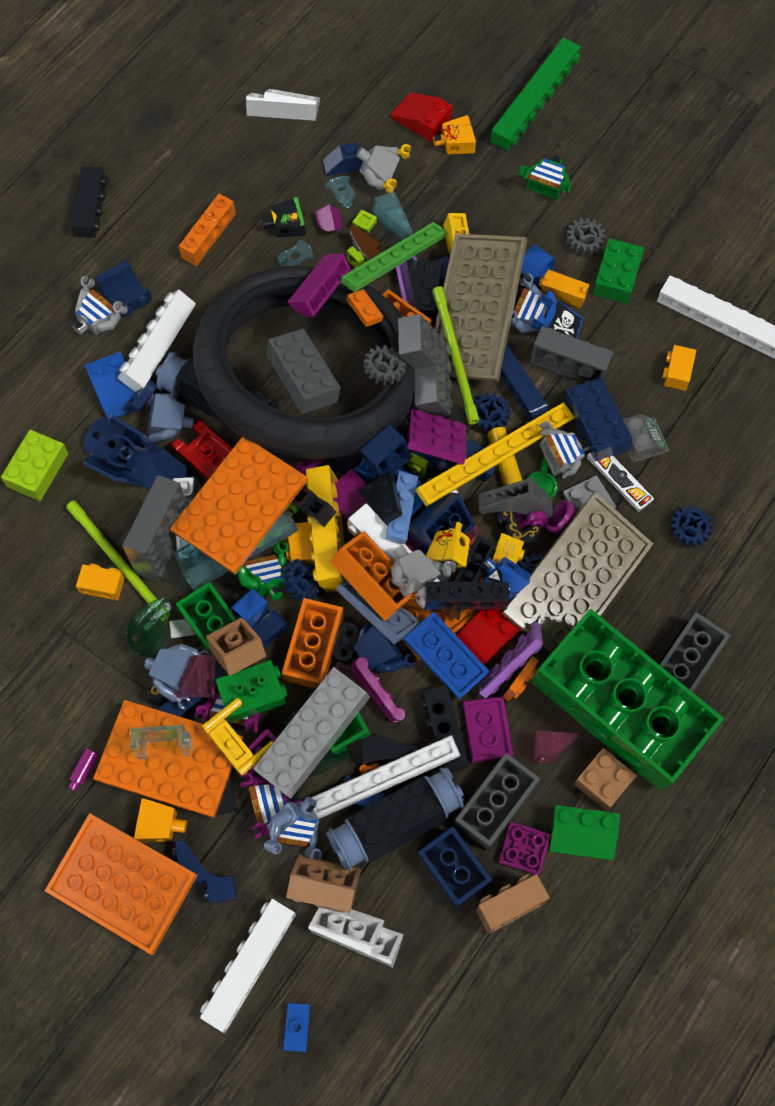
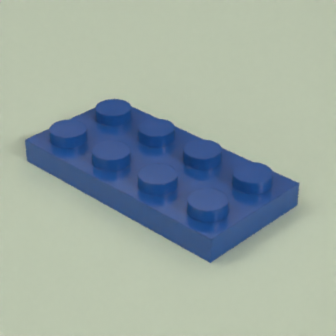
(446, 655)

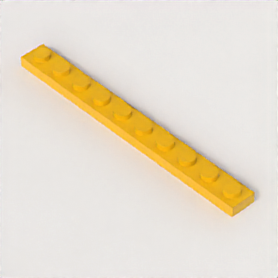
(492, 455)

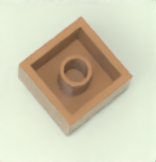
(236, 646)
(605, 779)

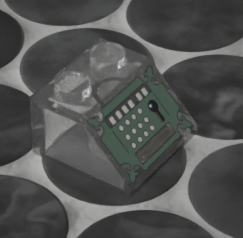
(646, 437)

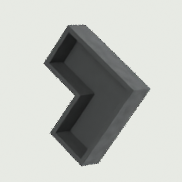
(429, 357)
(148, 540)

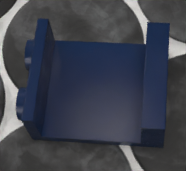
(123, 286)

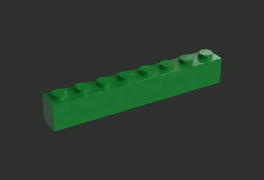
(535, 94)

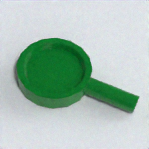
(545, 479)

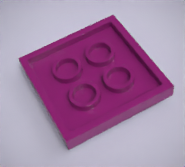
(437, 436)

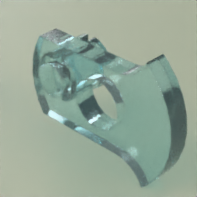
(345, 196)
(301, 248)

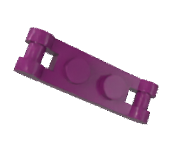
(380, 696)

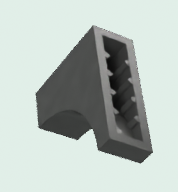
(517, 497)

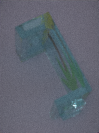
(142, 735)

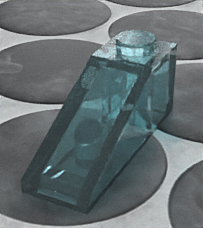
(392, 215)

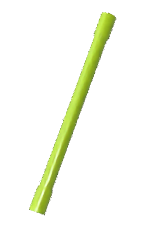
(470, 408)
(80, 515)

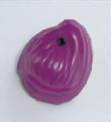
(562, 516)

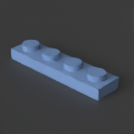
(406, 486)

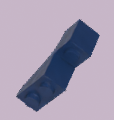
(218, 888)

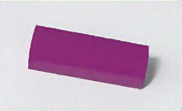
(319, 284)

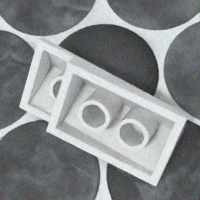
(282, 105)
(358, 933)

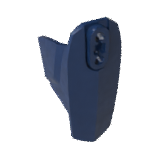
(134, 456)

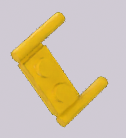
(230, 742)

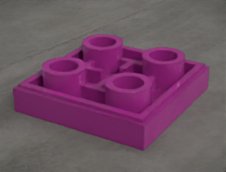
(348, 497)
(524, 849)

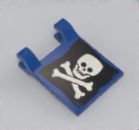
(558, 317)

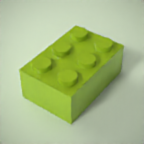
(34, 465)

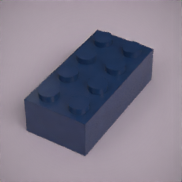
(598, 419)

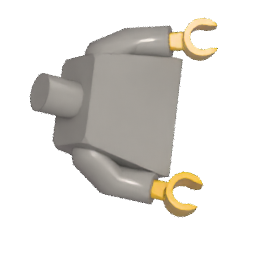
(380, 165)

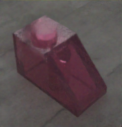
(551, 745)

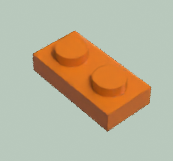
(364, 308)

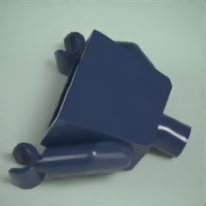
(379, 651)

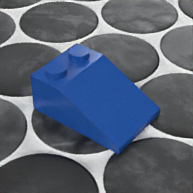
(110, 390)

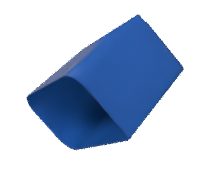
(536, 263)
(251, 608)

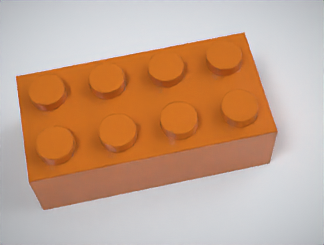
(370, 574)
(312, 643)

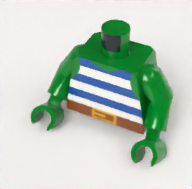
(547, 177)
(265, 573)

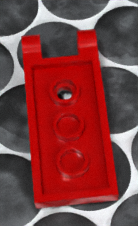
(205, 442)

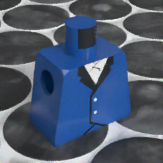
(506, 571)

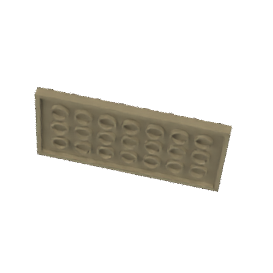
(481, 299)
(579, 572)

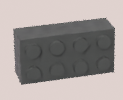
(570, 356)
(302, 371)
(694, 651)
(496, 801)

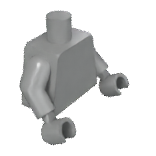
(415, 569)

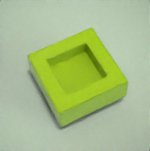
(364, 221)
(355, 257)
(417, 464)

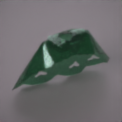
(149, 628)

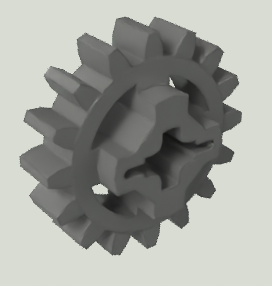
(585, 236)
(384, 365)

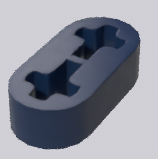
(141, 396)

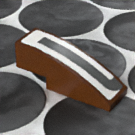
(364, 243)

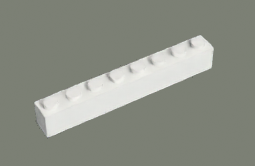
(718, 315)

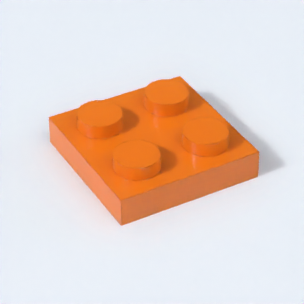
(524, 675)

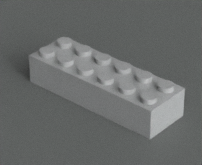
(312, 732)

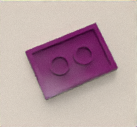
(487, 729)

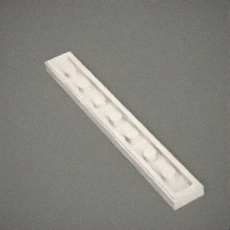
(385, 776)

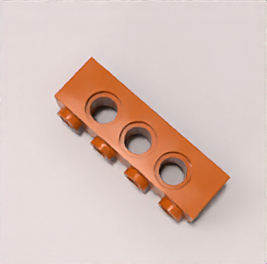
(207, 229)

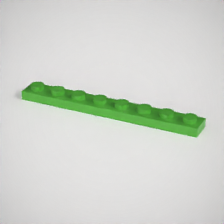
(393, 257)

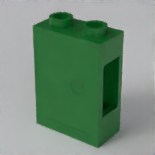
(256, 688)

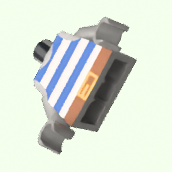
(94, 311)
(562, 450)

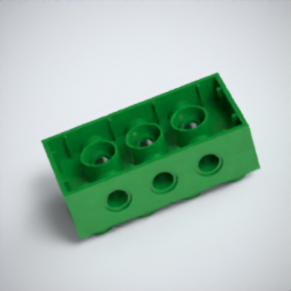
(651, 693)

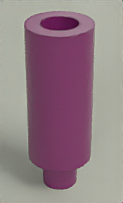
(82, 769)

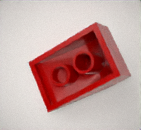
(423, 114)
(488, 634)

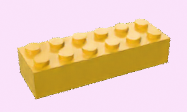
(325, 539)

